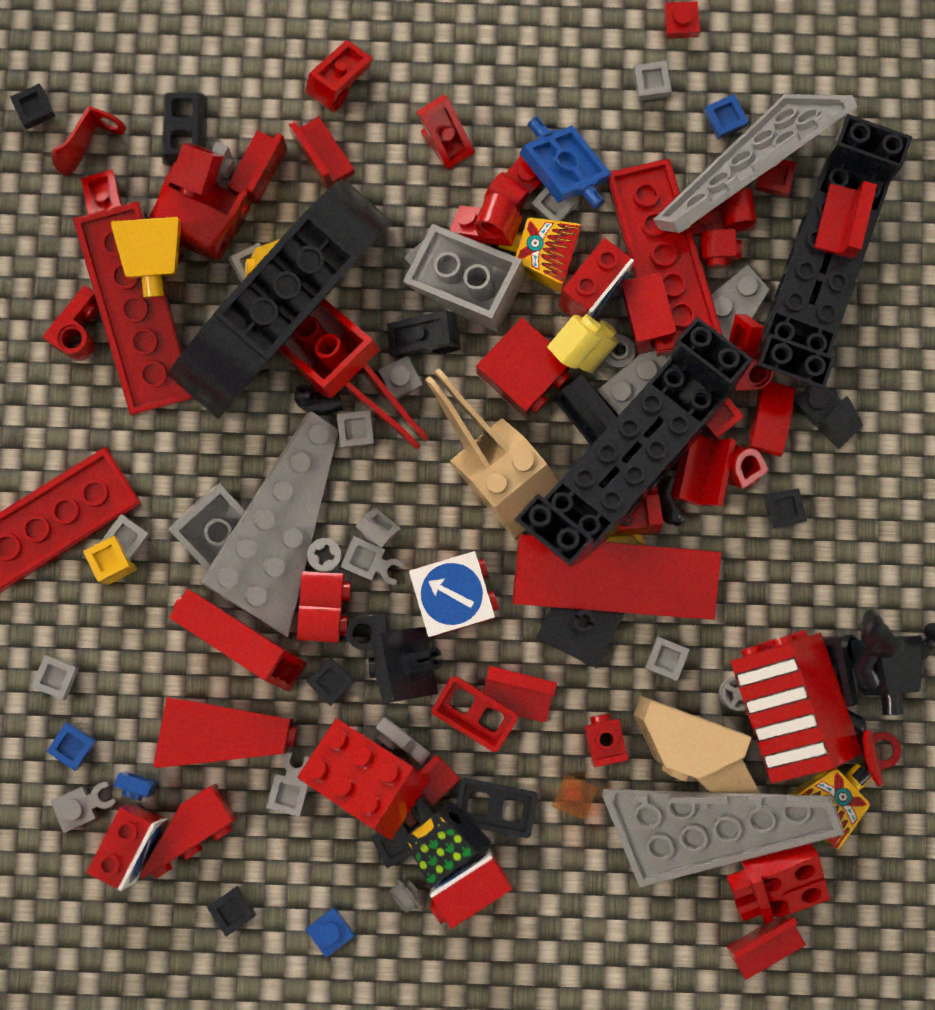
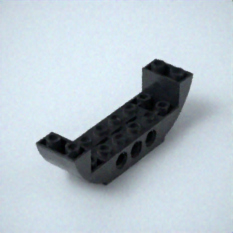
(819, 283)
(278, 296)
(637, 446)

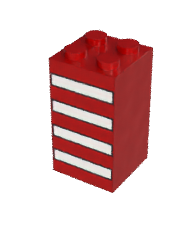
(795, 706)

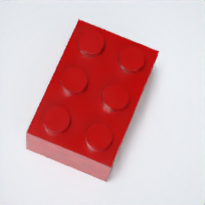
(363, 778)

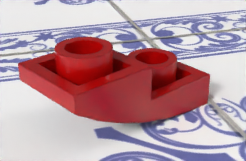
(772, 419)

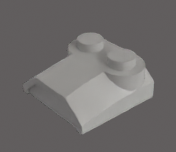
(208, 524)

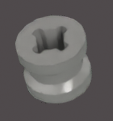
(328, 563)
(725, 697)

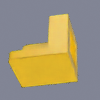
(109, 561)

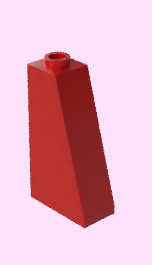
(237, 640)
(212, 733)

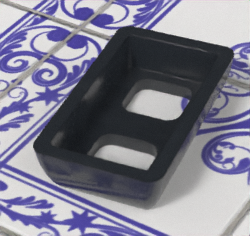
(195, 123)
(498, 793)

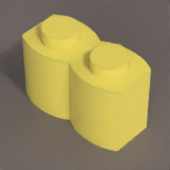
(584, 343)

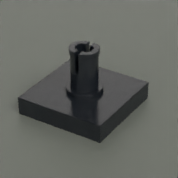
(580, 632)
(405, 664)

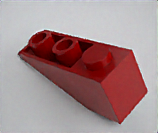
(194, 822)

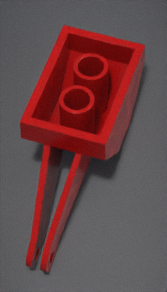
(331, 352)

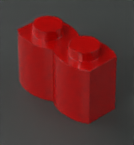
(322, 607)

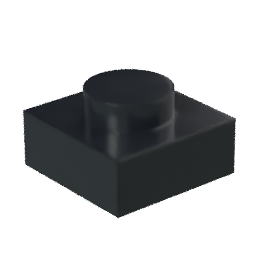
(32, 106)
(785, 508)
(330, 681)
(392, 850)
(231, 911)

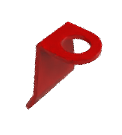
(70, 154)
(872, 763)

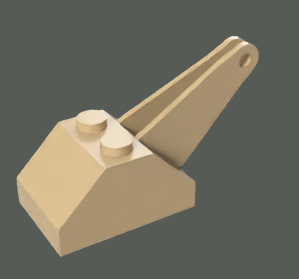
(498, 464)
(695, 748)

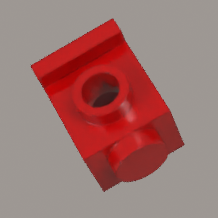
(600, 754)

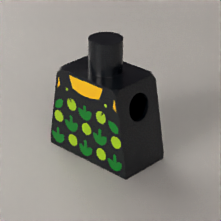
(442, 839)

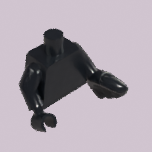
(889, 663)

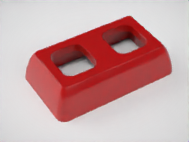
(469, 722)

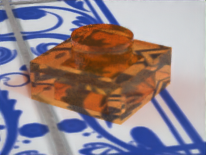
(574, 796)

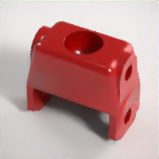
(206, 221)

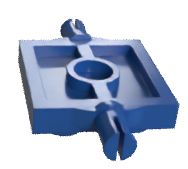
(565, 163)

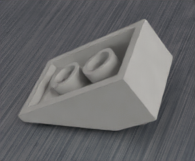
(466, 277)

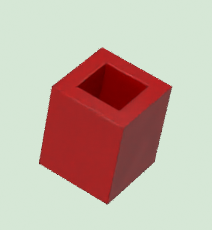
(196, 170)

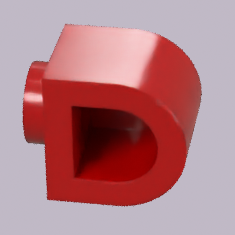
(720, 248)
(746, 467)

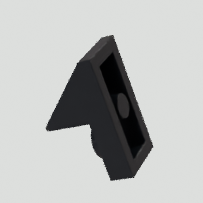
(829, 414)

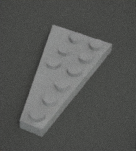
(761, 147)
(737, 296)
(270, 544)
(698, 831)

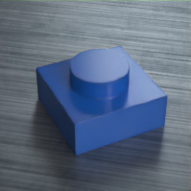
(726, 116)
(71, 746)
(135, 786)
(330, 931)

